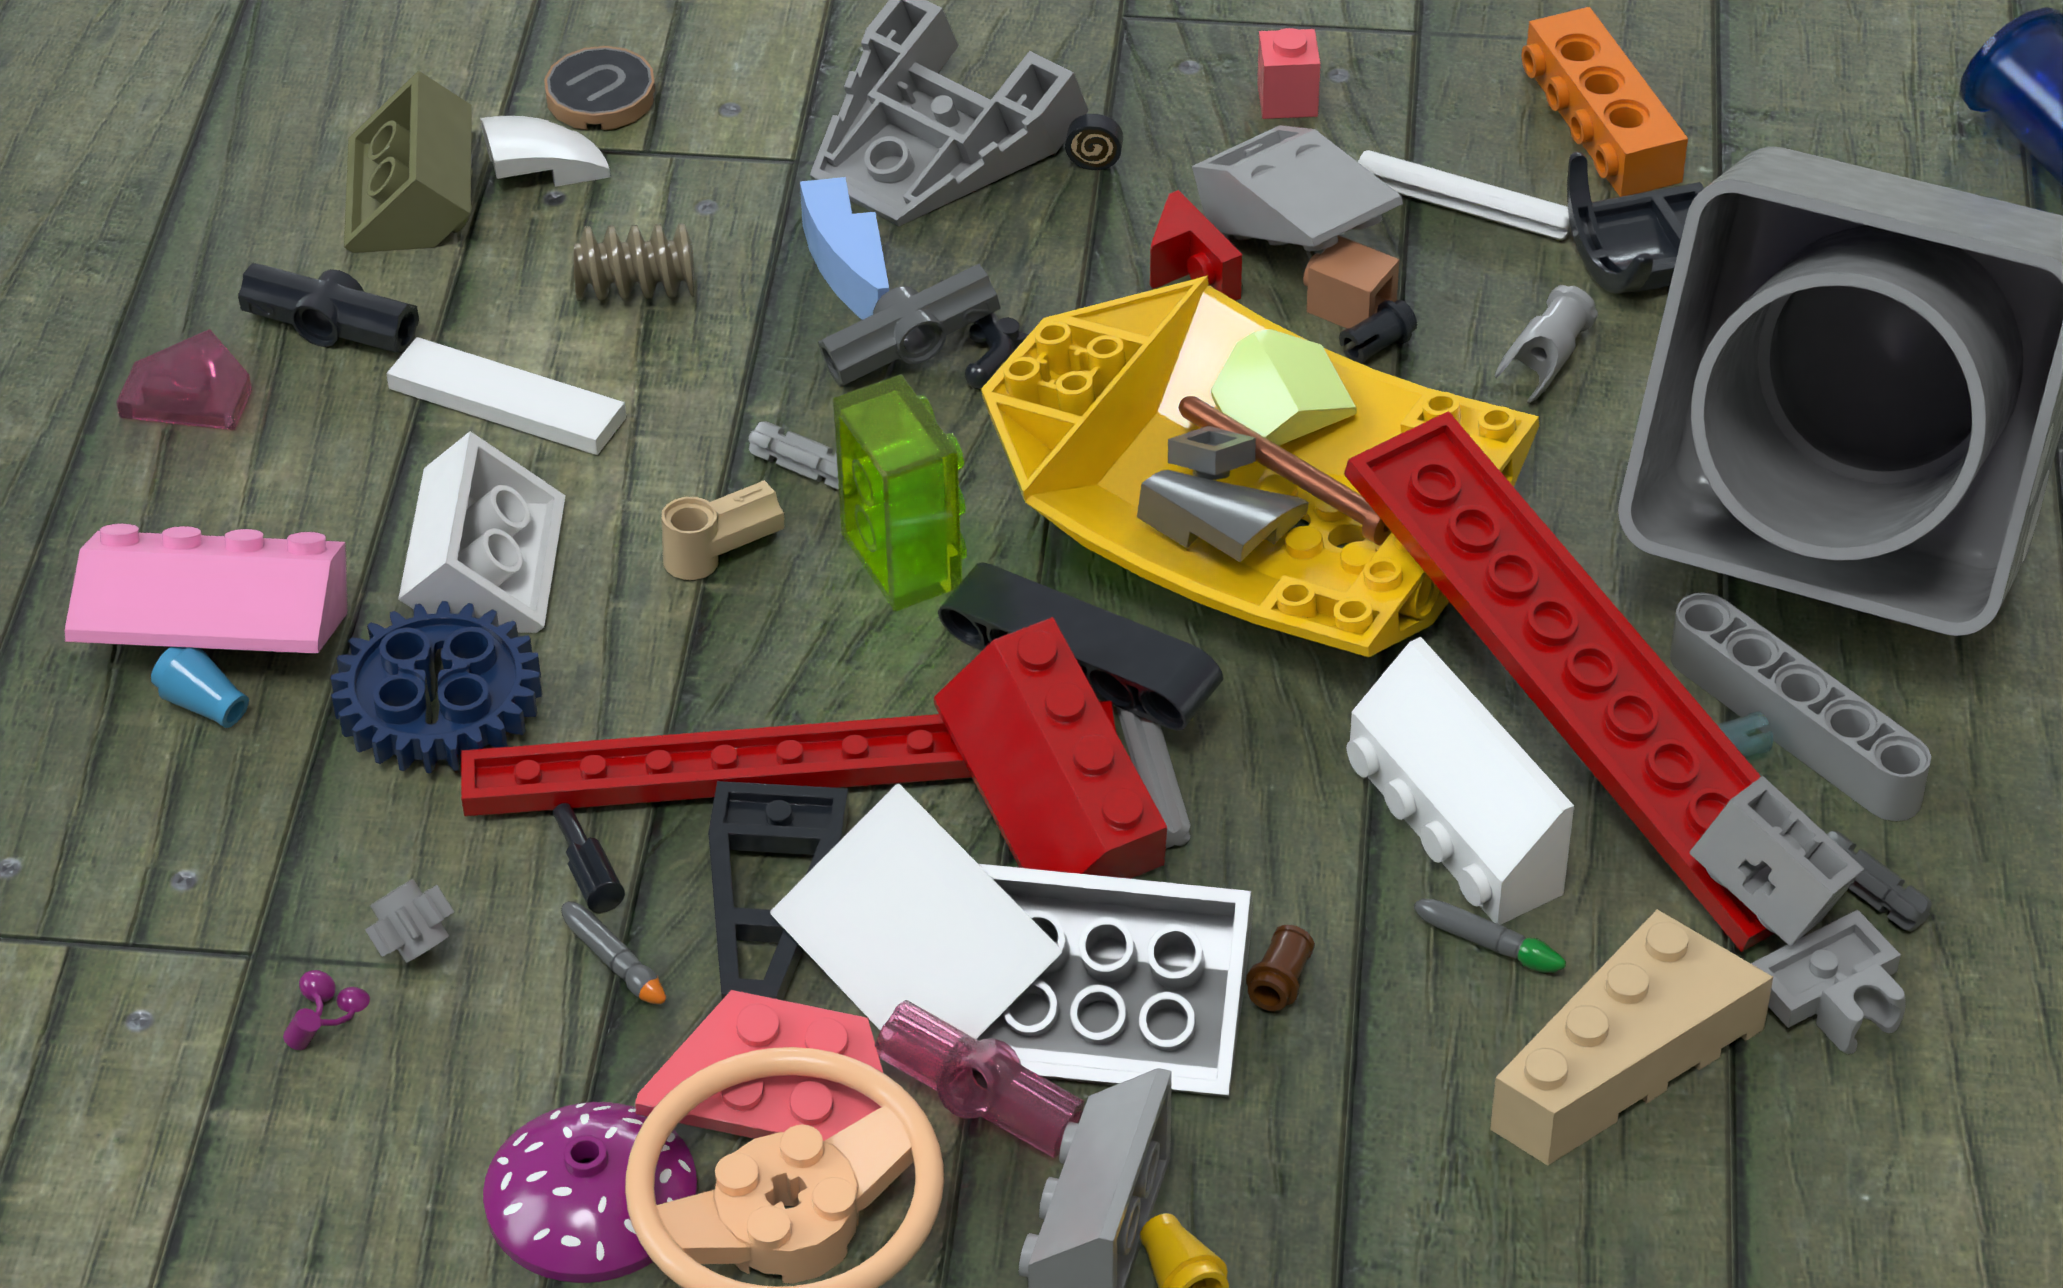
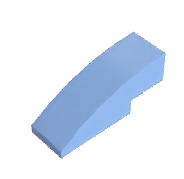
(844, 244)

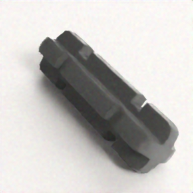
(1884, 888)

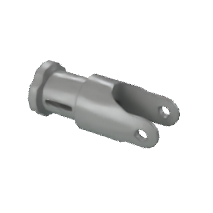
(1550, 338)

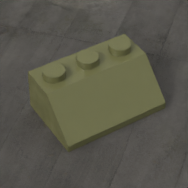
(410, 170)

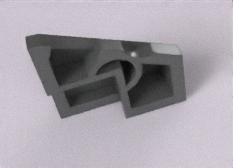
(1217, 512)

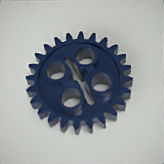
(391, 679)

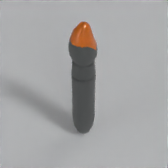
(618, 957)

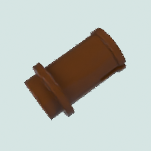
(1275, 979)

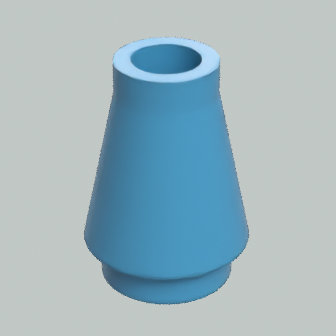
(197, 684)

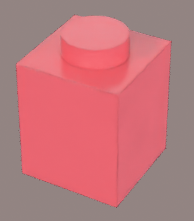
(1288, 73)

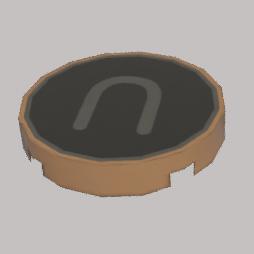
(600, 87)

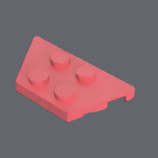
(772, 1103)

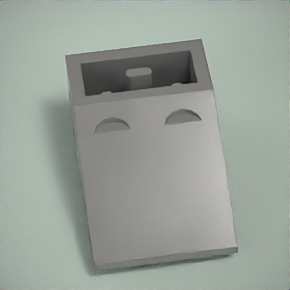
(1290, 190)

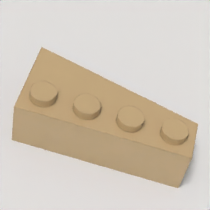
(1629, 1031)

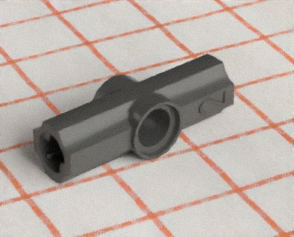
(909, 325)

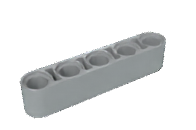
(1805, 706)

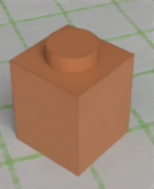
(1349, 282)

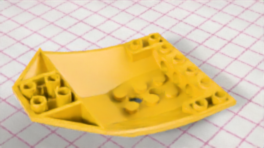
(1091, 419)

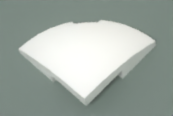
(535, 145)

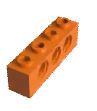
(1605, 102)

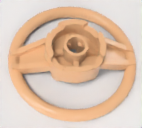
(824, 1180)

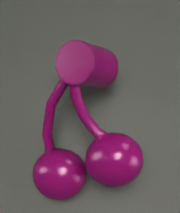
(320, 988)

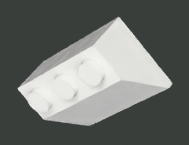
(483, 536)

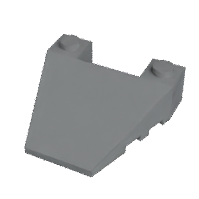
(924, 140)

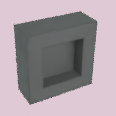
(1211, 451)

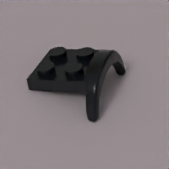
(1627, 239)

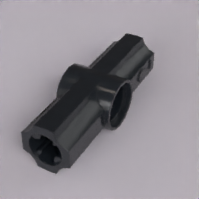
(328, 308)

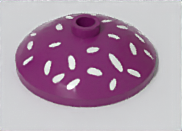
(571, 1215)

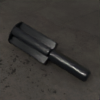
(589, 864)

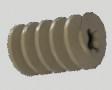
(633, 262)

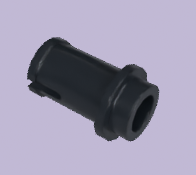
(1389, 325)

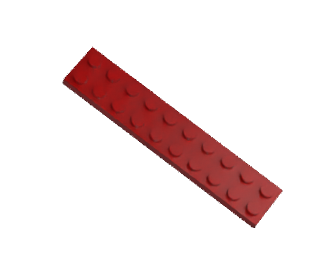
(1563, 645)

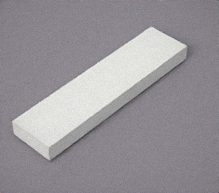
(506, 395)

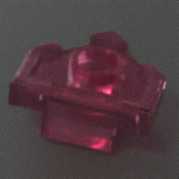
(187, 385)

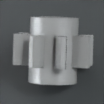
(409, 920)

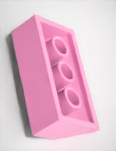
(208, 590)

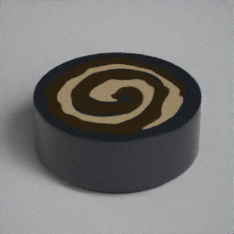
(1094, 141)

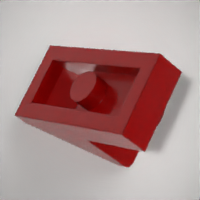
(1193, 246)

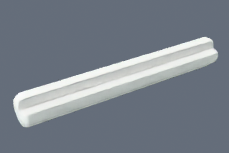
(1469, 196)

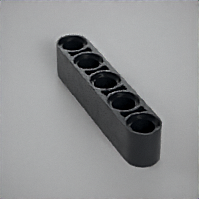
(1119, 657)

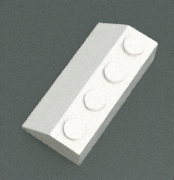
(1462, 785)

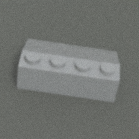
(1140, 981)

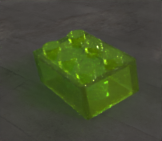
(899, 491)

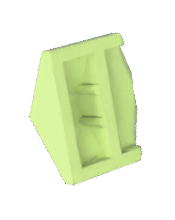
(1281, 387)

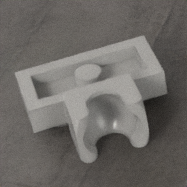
(1840, 977)

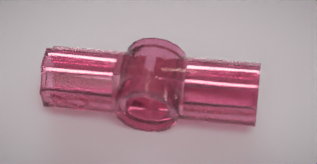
(944, 1061)

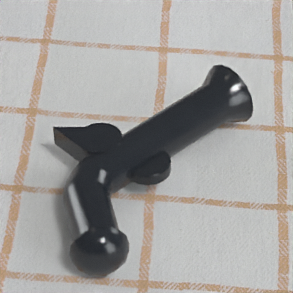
(1001, 337)

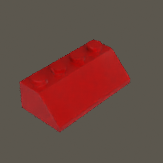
(1051, 759)

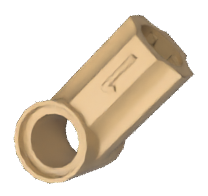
(702, 530)

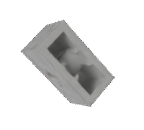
(1776, 860)

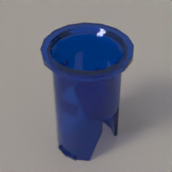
(2022, 84)

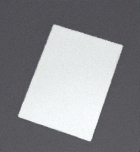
(914, 920)

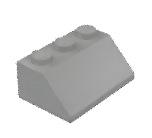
(1105, 1188)

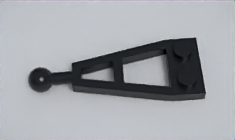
(766, 821)

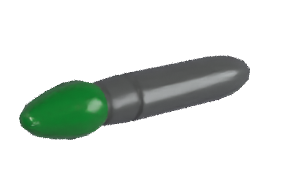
(1530, 951)

